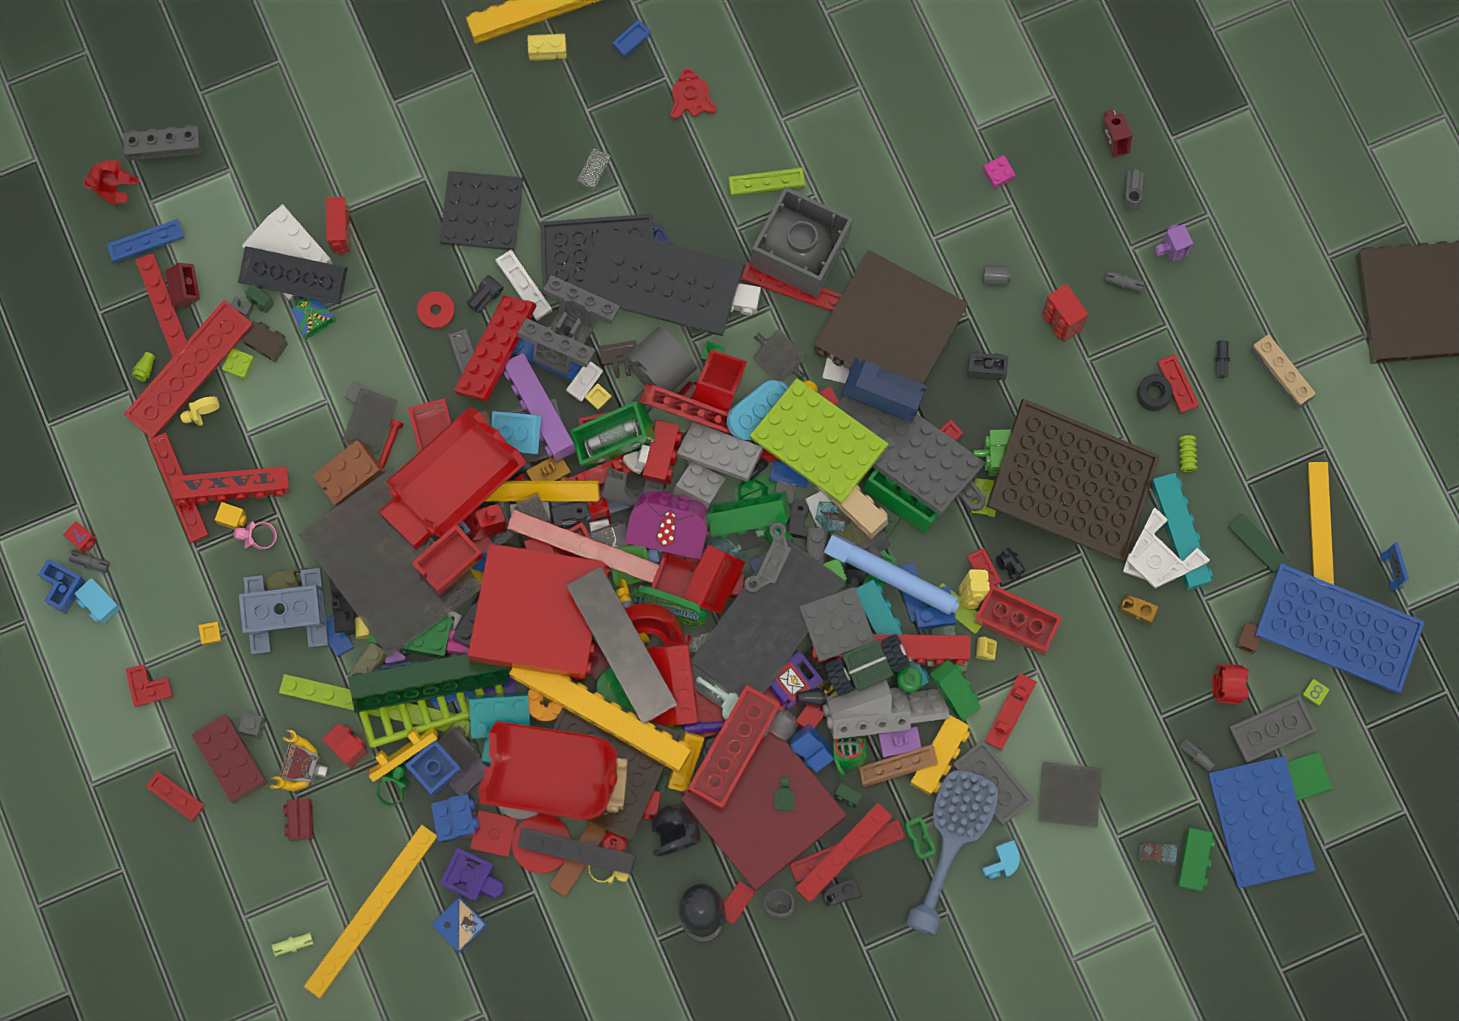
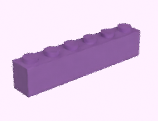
(537, 403)

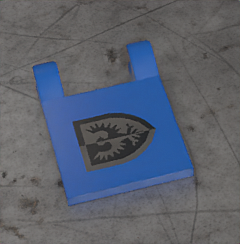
(1397, 566)

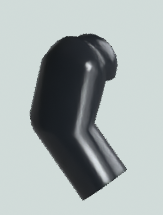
(760, 467)

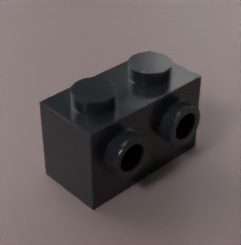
(987, 366)

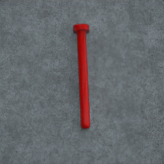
(396, 425)

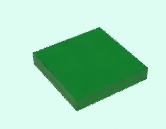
(1309, 776)

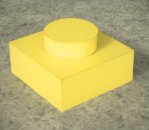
(598, 397)

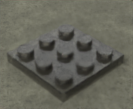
(1070, 794)

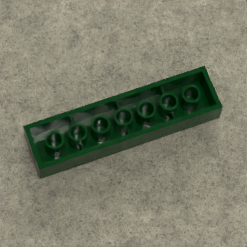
(422, 681)

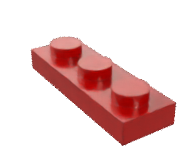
(1181, 388)
(175, 796)

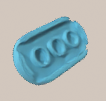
(753, 408)

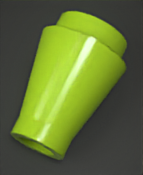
(143, 368)

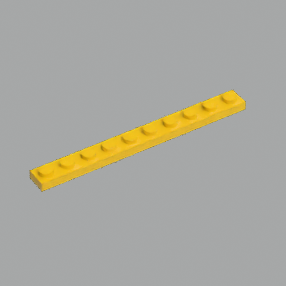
(370, 911)

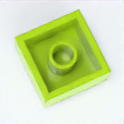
(238, 364)

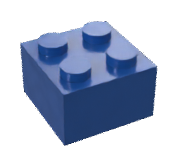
(433, 768)

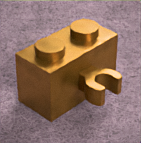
(549, 471)

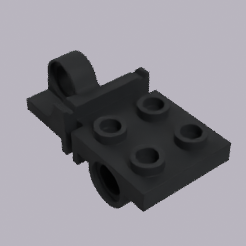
(342, 612)

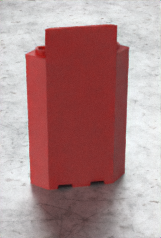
(449, 478)

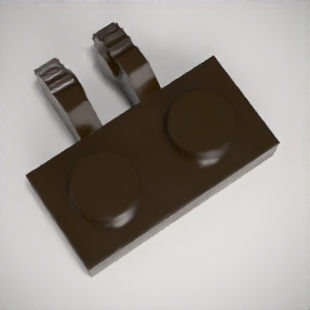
(615, 354)

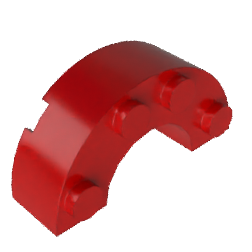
(656, 620)

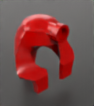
(104, 179)

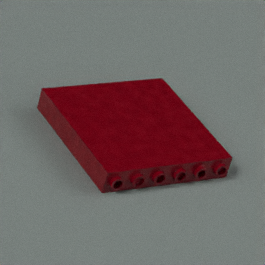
(750, 830)

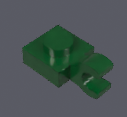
(784, 798)

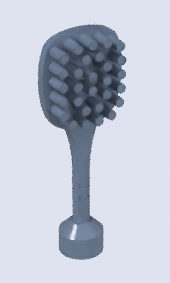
(961, 816)

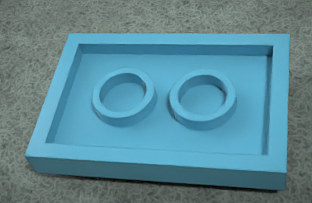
(518, 430)

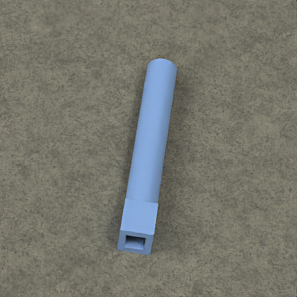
(848, 552)

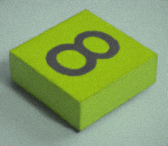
(1315, 692)

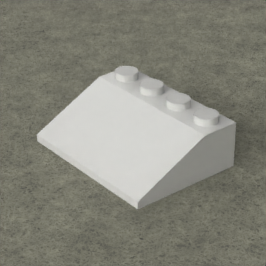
(285, 235)

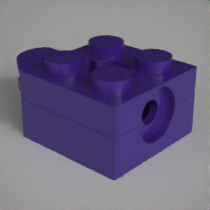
(471, 877)

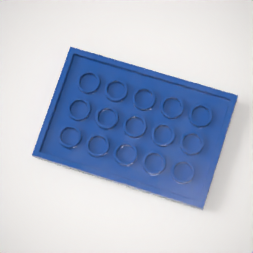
(1261, 822)

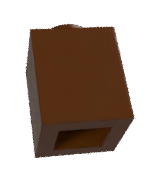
(1247, 640)

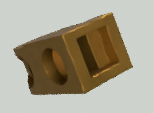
(1139, 609)

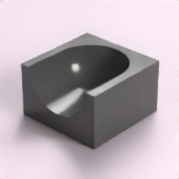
(801, 242)

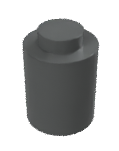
(996, 275)

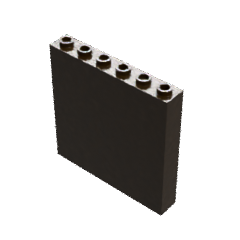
(1410, 301)
(890, 321)

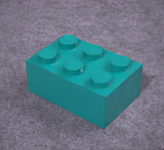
(489, 708)

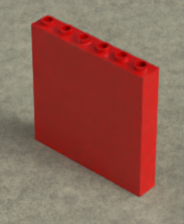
(529, 615)

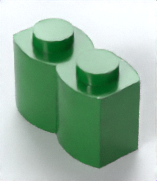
(922, 844)

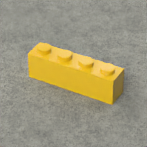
(946, 748)

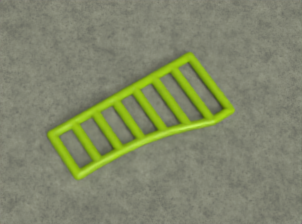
(447, 719)

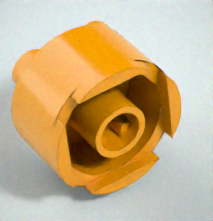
(539, 712)

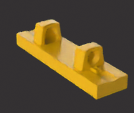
(417, 743)

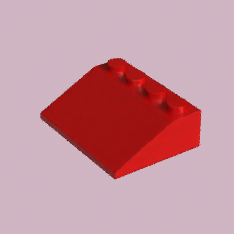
(676, 669)

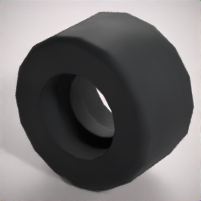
(1157, 381)

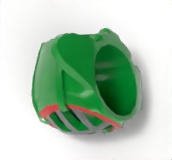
(849, 753)

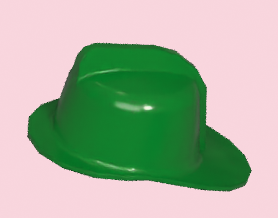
(757, 487)

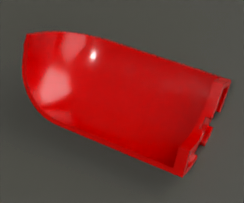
(548, 771)

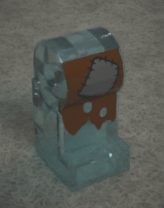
(829, 517)
(1158, 853)

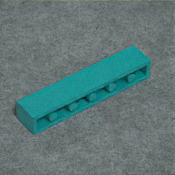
(1180, 527)
(881, 619)

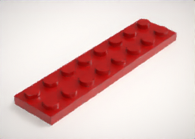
(188, 369)

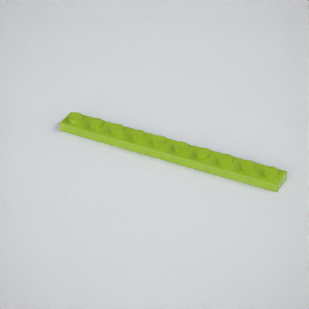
(342, 698)

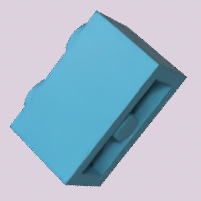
(97, 601)

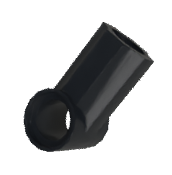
(487, 290)

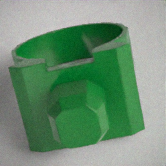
(396, 776)

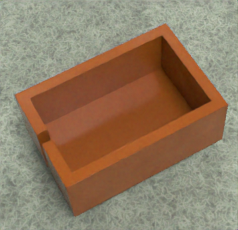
(348, 472)

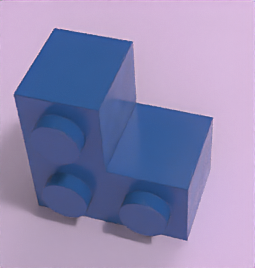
(64, 584)

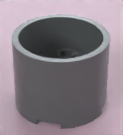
(661, 361)

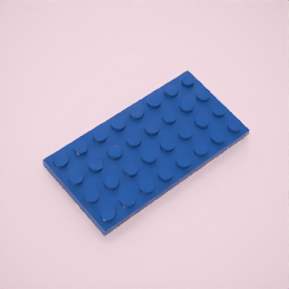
(1339, 628)

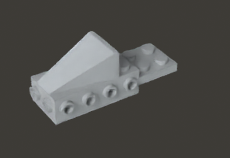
(863, 710)

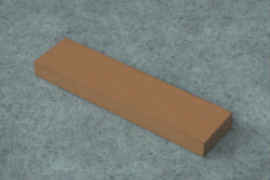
(898, 765)

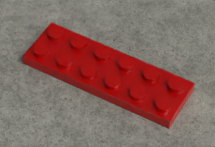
(494, 348)

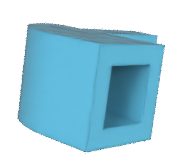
(1008, 861)

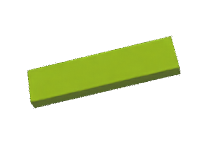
(766, 182)

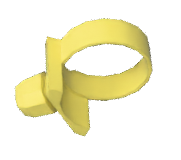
(198, 408)
(620, 876)

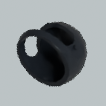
(676, 829)
(701, 909)

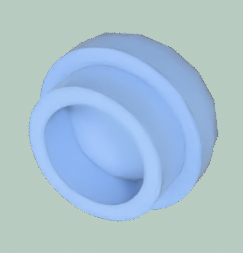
(655, 555)

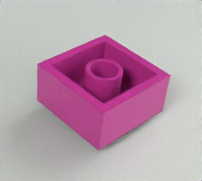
(999, 171)

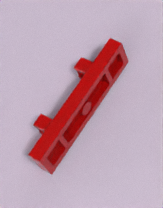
(599, 472)
(1010, 712)

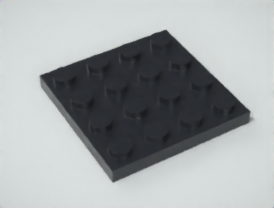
(481, 210)

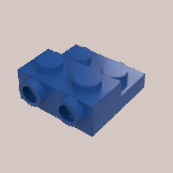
(455, 818)

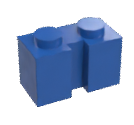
(812, 747)

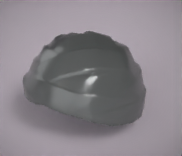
(779, 904)

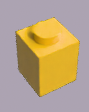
(230, 516)

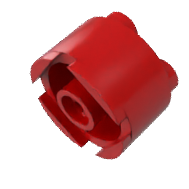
(1230, 683)

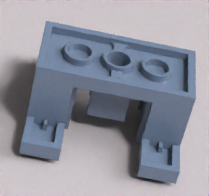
(302, 609)

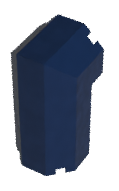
(883, 391)

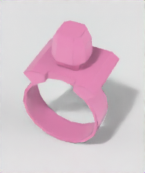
(245, 534)

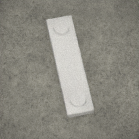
(523, 283)

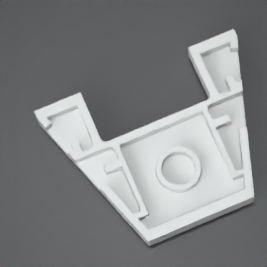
(1155, 560)

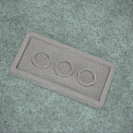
(720, 451)

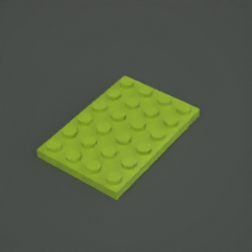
(819, 441)

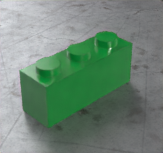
(956, 690)
(1195, 860)

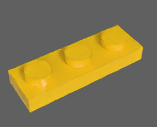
(681, 781)

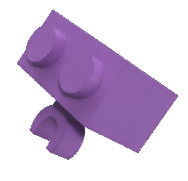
(1176, 243)
(899, 742)

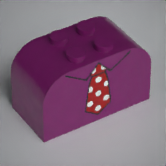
(668, 524)

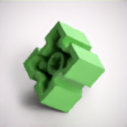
(993, 450)

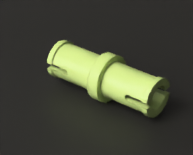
(292, 944)

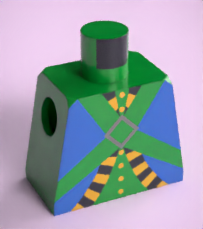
(311, 316)

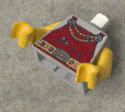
(300, 765)

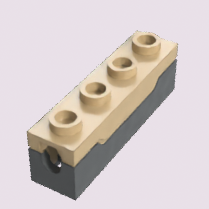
(1282, 372)

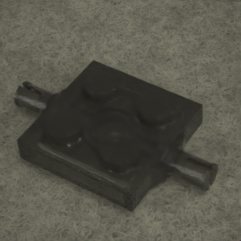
(779, 356)

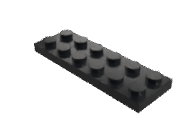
(293, 275)

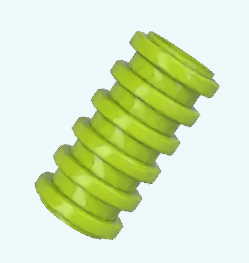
(1188, 453)

